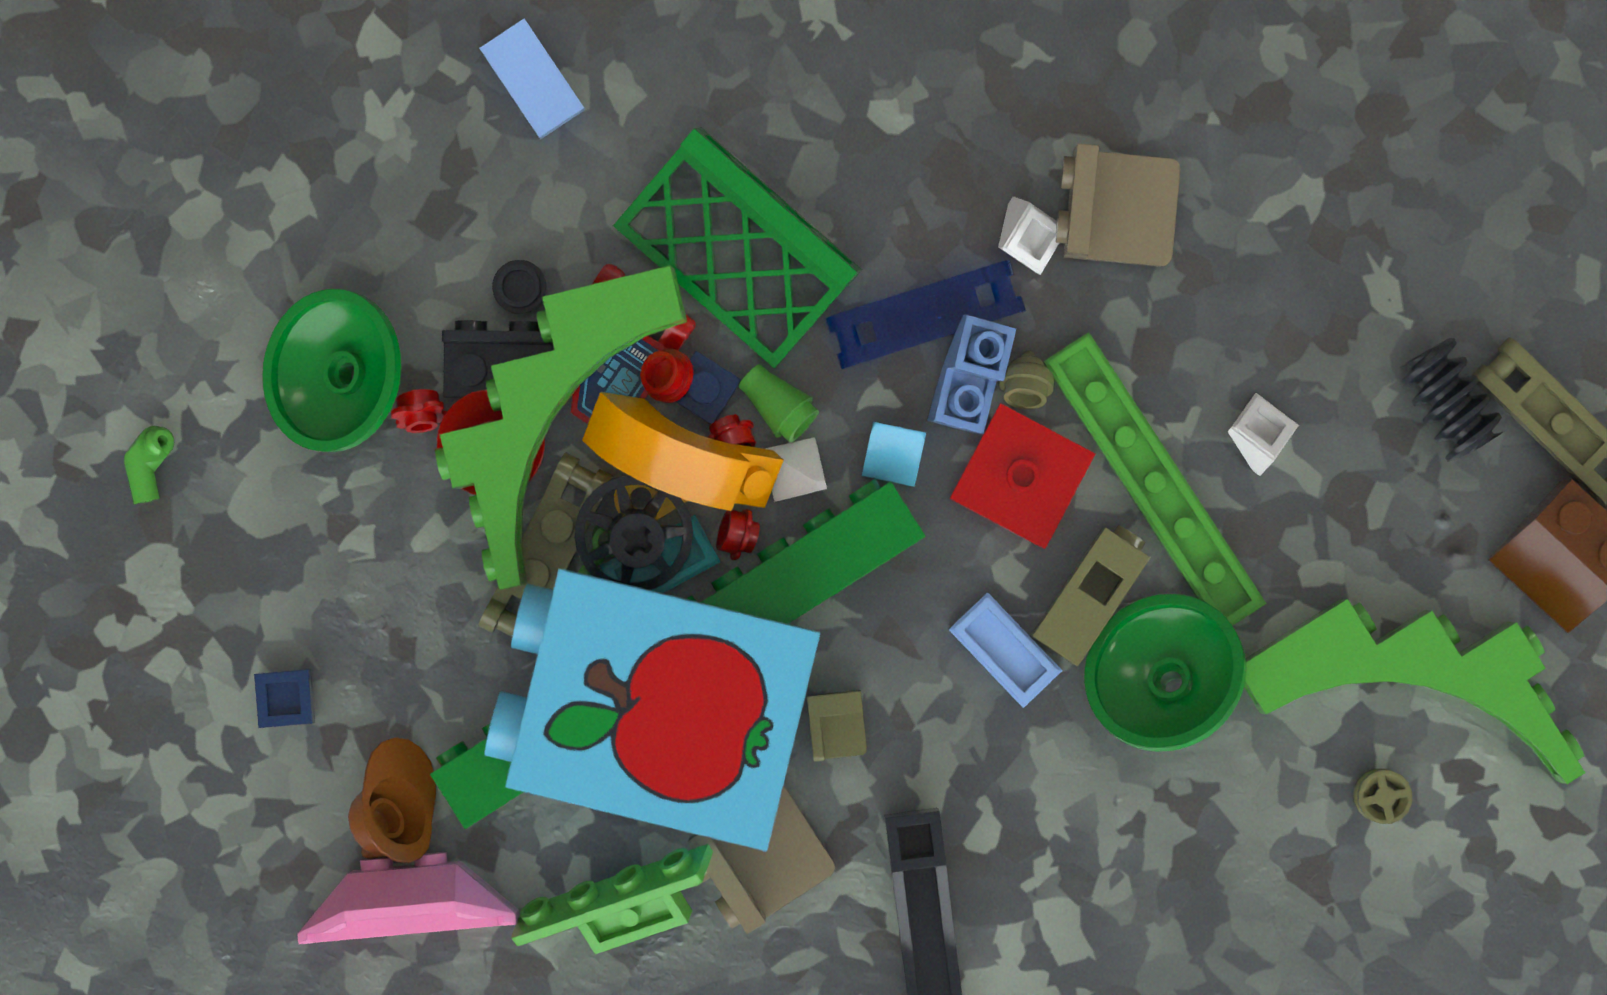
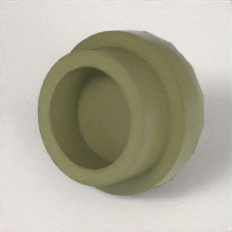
(1027, 382)

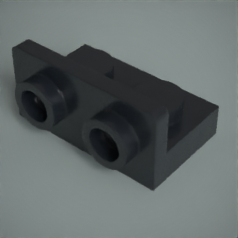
(473, 350)

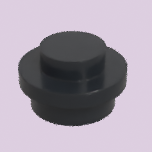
(519, 286)

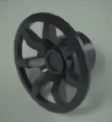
(633, 534)

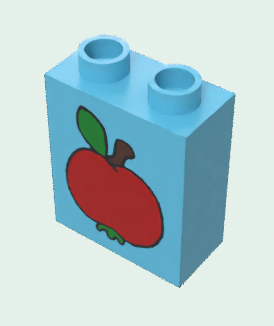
(654, 707)

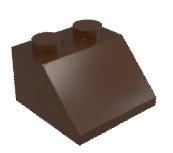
(1559, 555)

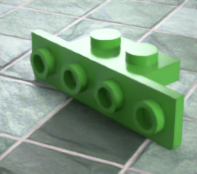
(621, 907)

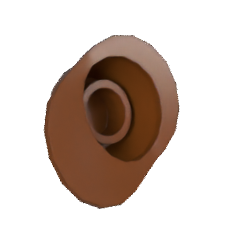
(396, 803)

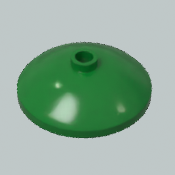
(312, 366)
(1148, 648)

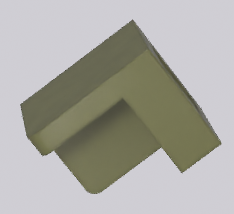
(836, 725)

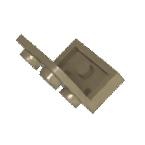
(1118, 207)
(761, 881)

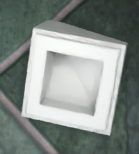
(1028, 235)
(1261, 433)
(800, 470)

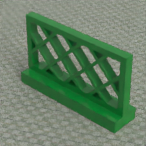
(770, 213)

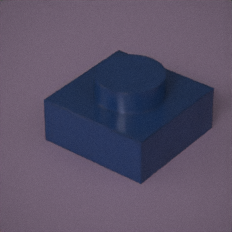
(709, 390)
(284, 698)

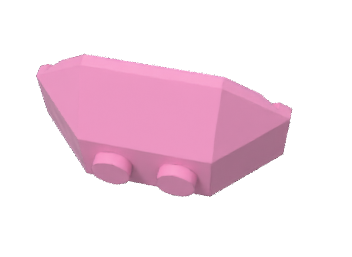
(407, 901)

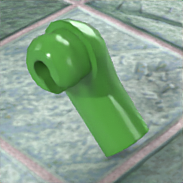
(143, 459)

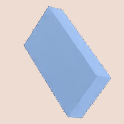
(532, 78)
(1005, 650)

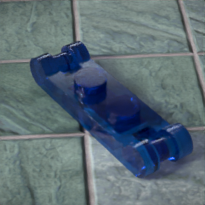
(924, 314)

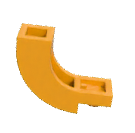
(678, 461)

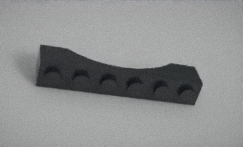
(923, 902)

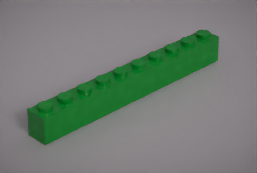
(779, 589)

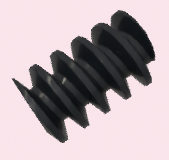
(1451, 400)

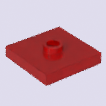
(1022, 476)

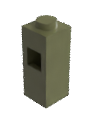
(1091, 594)

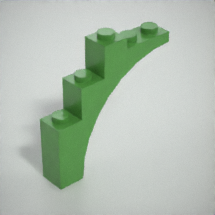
(498, 456)
(1489, 674)

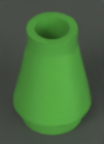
(780, 404)

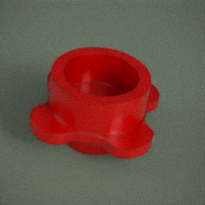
(418, 411)

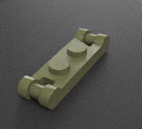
(1549, 415)
(548, 539)

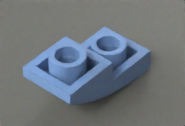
(969, 374)

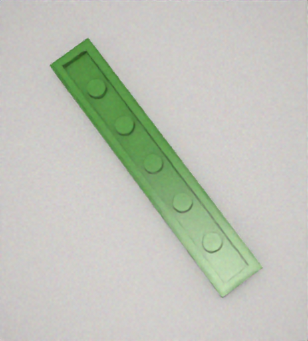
(1153, 479)

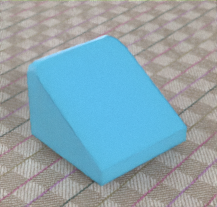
(893, 454)

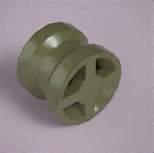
(1392, 795)

